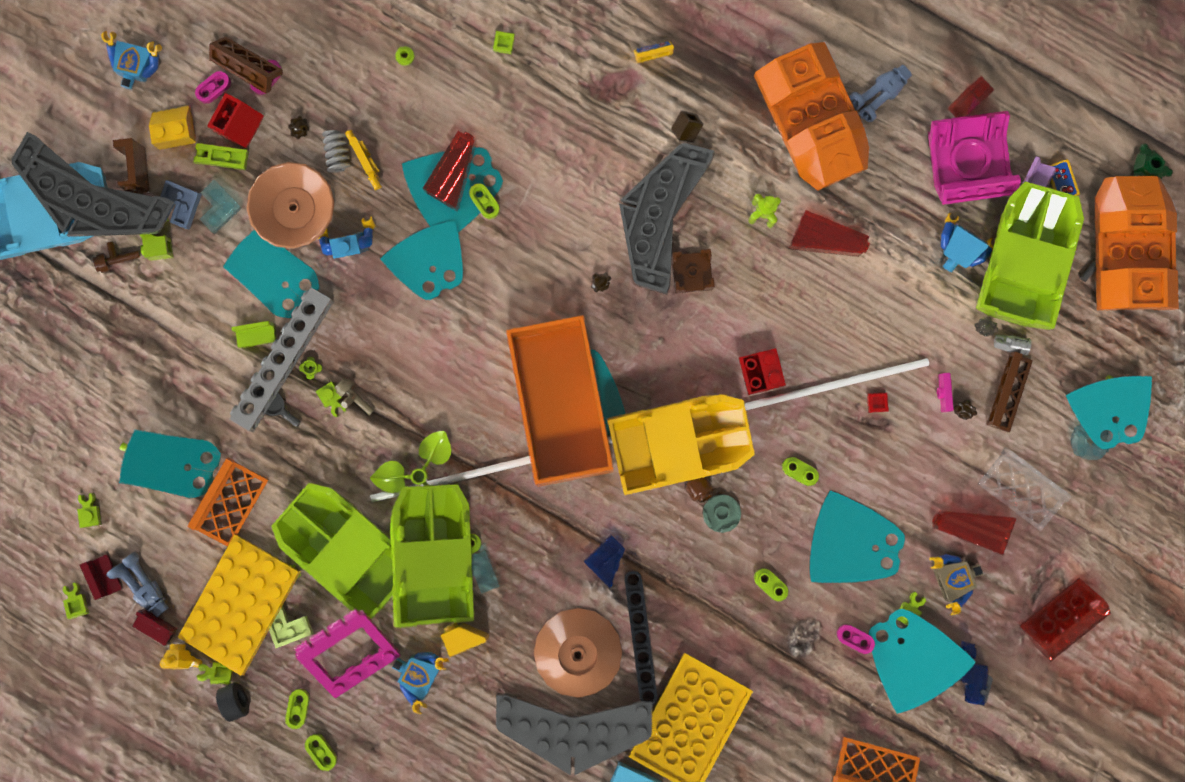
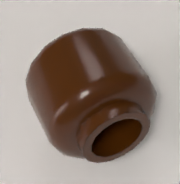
(699, 489)

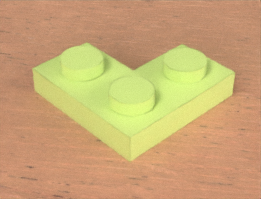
(285, 632)

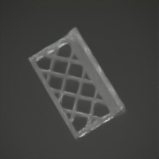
(1035, 476)

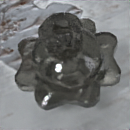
(986, 327)

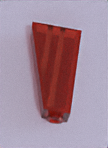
(971, 98)
(452, 170)
(826, 236)
(978, 529)

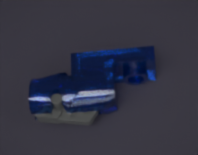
(976, 678)

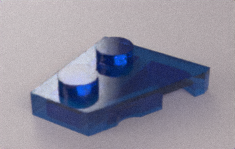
(605, 559)

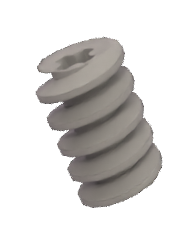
(335, 151)

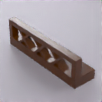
(241, 64)
(1005, 390)

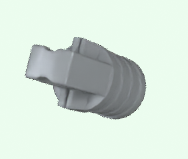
(1013, 344)

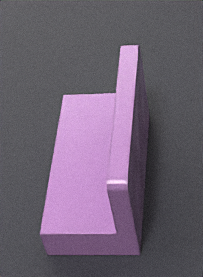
(1040, 173)

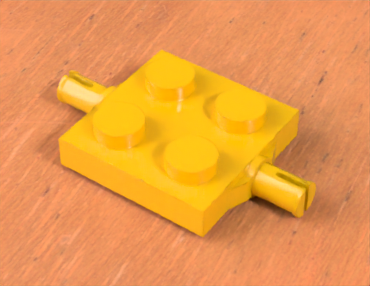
(363, 153)

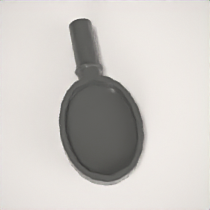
(278, 408)

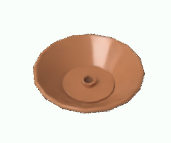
(277, 192)
(582, 632)

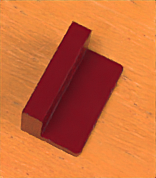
(96, 577)
(154, 627)

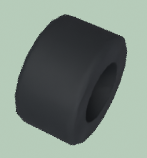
(232, 702)

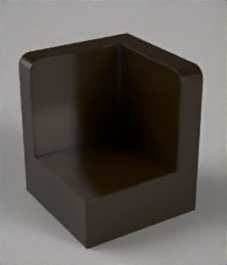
(687, 126)

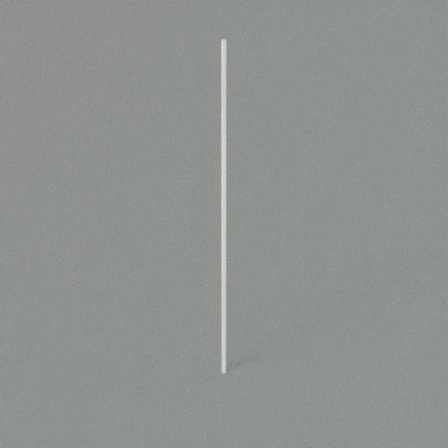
(749, 405)

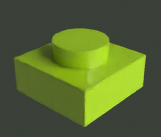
(503, 42)

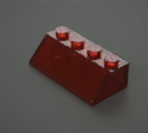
(1065, 619)

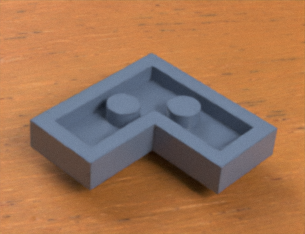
(186, 203)

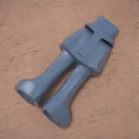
(888, 84)
(150, 594)

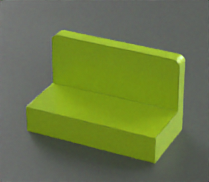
(255, 334)

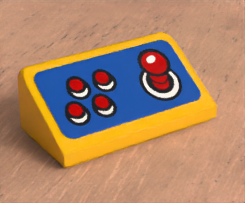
(653, 51)
(1064, 179)

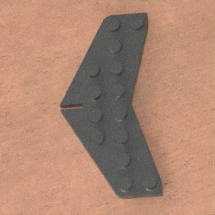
(657, 201)
(93, 208)
(585, 737)

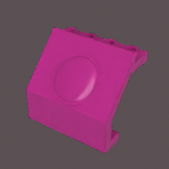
(971, 158)

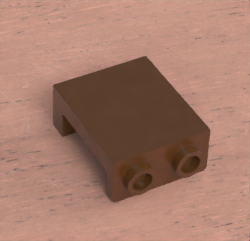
(136, 165)

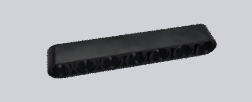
(644, 646)

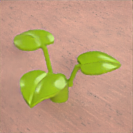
(391, 475)

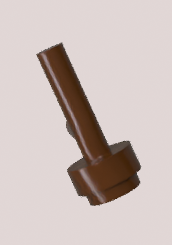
(102, 263)

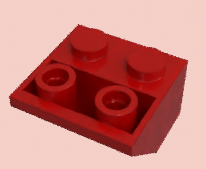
(235, 120)
(762, 371)

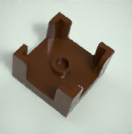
(692, 271)

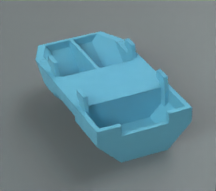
(25, 222)

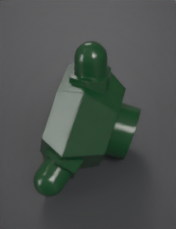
(1150, 163)

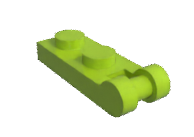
(221, 156)

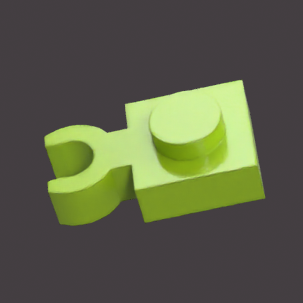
(329, 397)
(88, 514)
(75, 604)
(912, 607)
(218, 673)

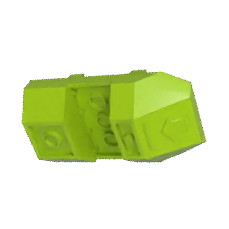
(1032, 257)
(338, 548)
(431, 556)

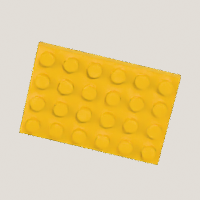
(239, 604)
(691, 722)

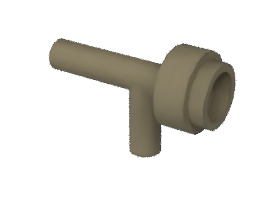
(343, 387)

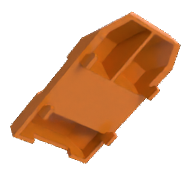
(814, 115)
(1135, 245)

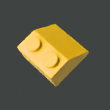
(172, 128)
(462, 637)

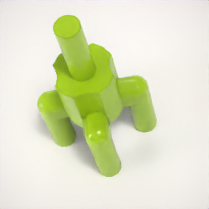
(765, 209)

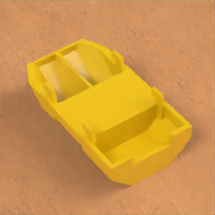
(680, 442)

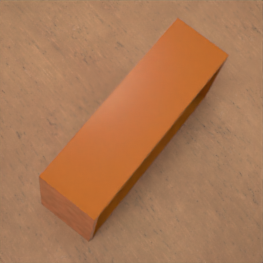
(559, 401)

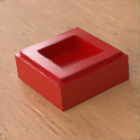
(877, 402)

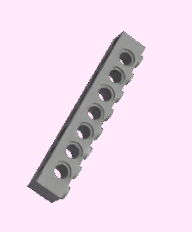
(269, 363)

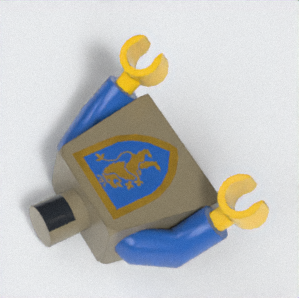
(955, 580)

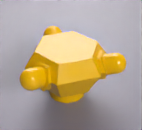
(178, 658)

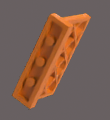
(212, 495)
(848, 778)

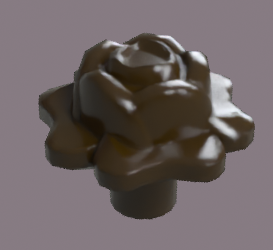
(298, 127)
(600, 282)
(965, 410)

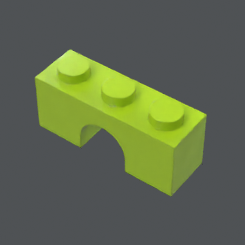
(156, 247)

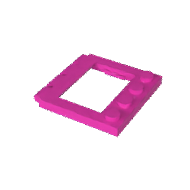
(338, 631)

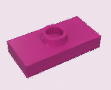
(944, 392)

